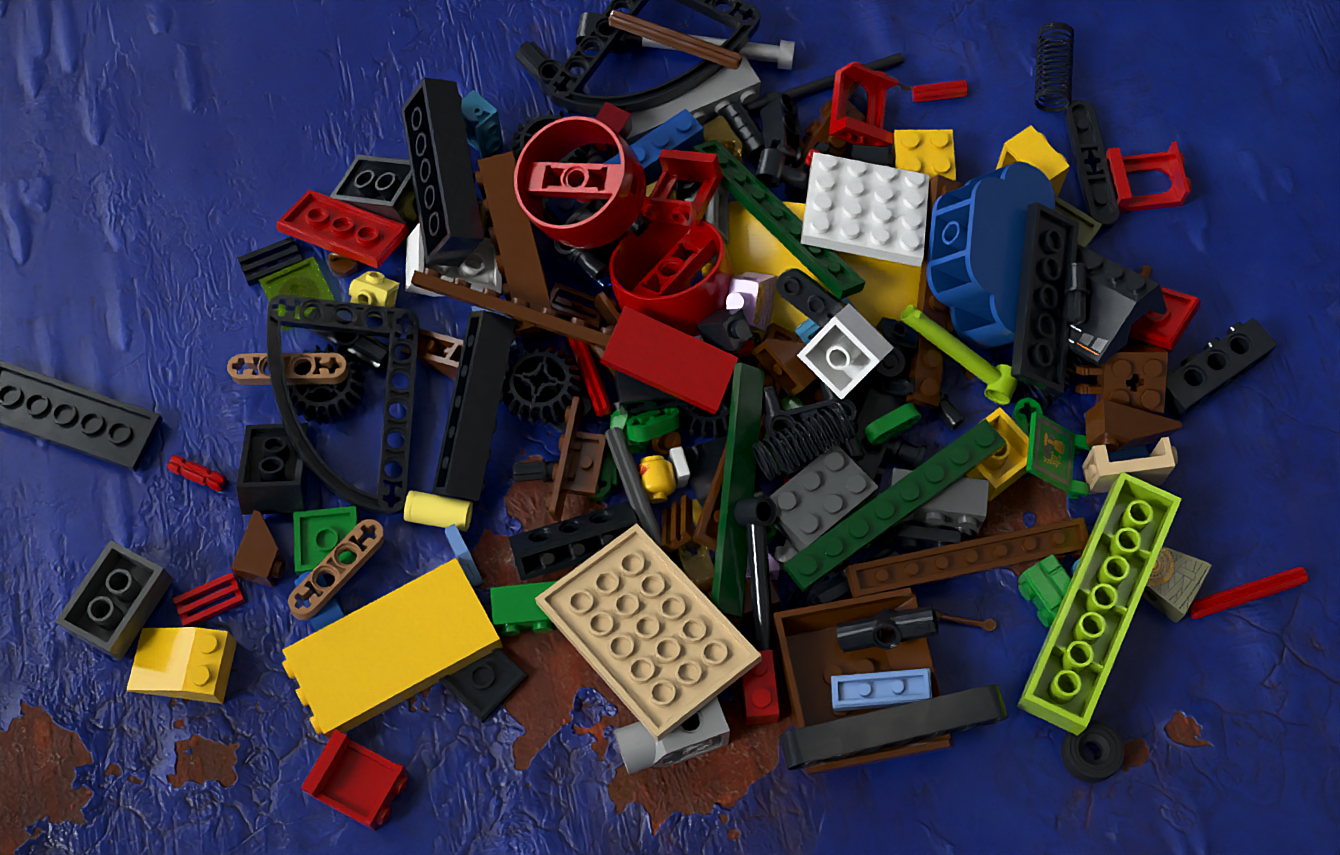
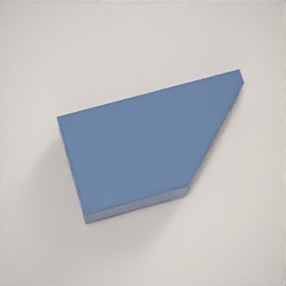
(463, 555)

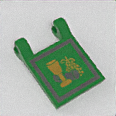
(1052, 454)

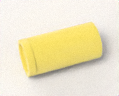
(438, 510)

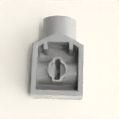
(643, 751)

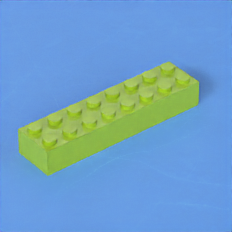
(1099, 604)

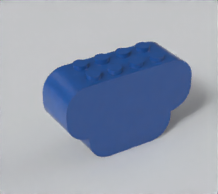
(979, 250)

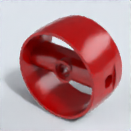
(542, 176)
(662, 267)

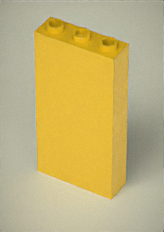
(390, 649)

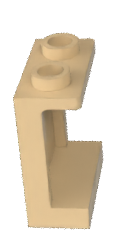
(1153, 469)

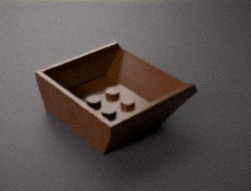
(811, 655)

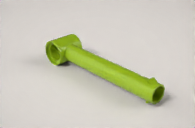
(998, 379)

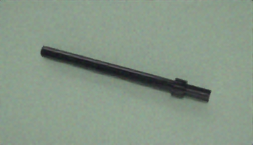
(821, 84)

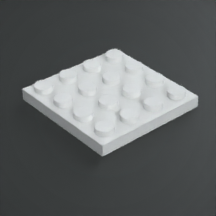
(866, 209)

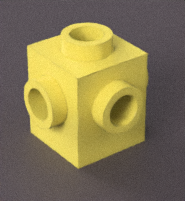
(374, 289)

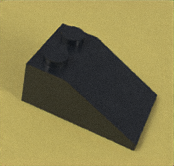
(380, 187)
(271, 472)

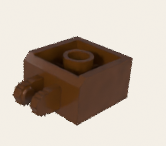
(1146, 389)

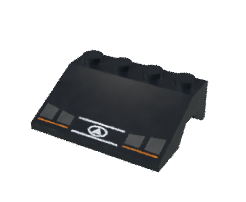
(1113, 305)

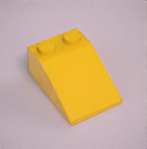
(183, 663)

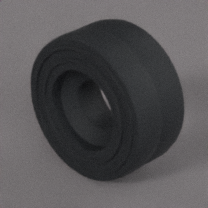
(1093, 770)

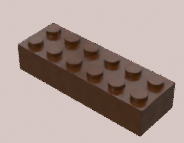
(514, 240)

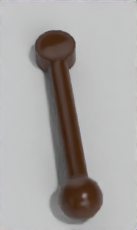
(987, 625)

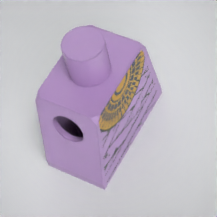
(755, 296)

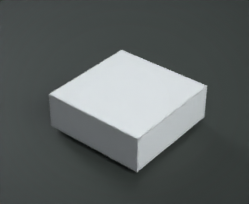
(680, 466)

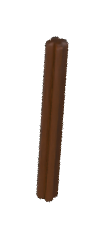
(675, 39)

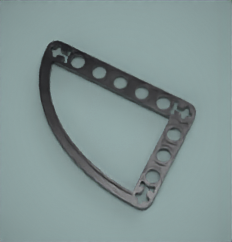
(657, 95)
(395, 366)

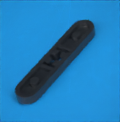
(1084, 141)
(817, 302)

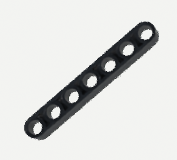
(893, 727)

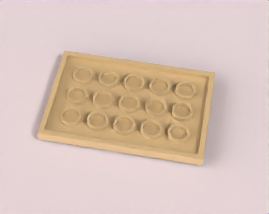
(648, 631)

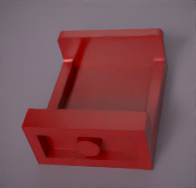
(355, 781)

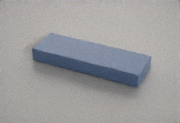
(880, 689)

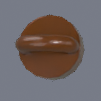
(342, 265)
(666, 442)

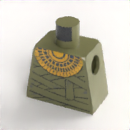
(1174, 582)

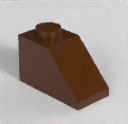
(784, 365)
(259, 554)

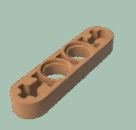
(290, 362)
(333, 566)

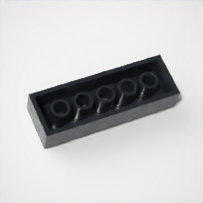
(442, 173)

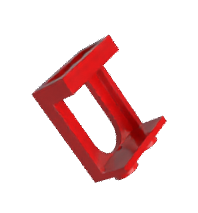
(876, 86)
(1169, 162)
(687, 167)

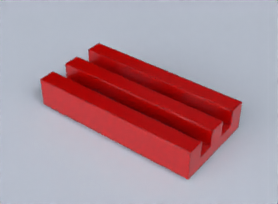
(203, 590)

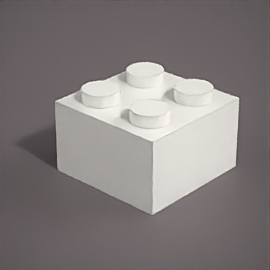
(845, 351)

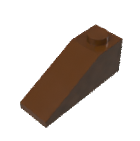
(437, 352)
(1125, 427)

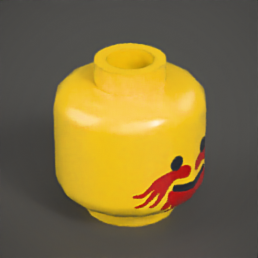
(657, 478)

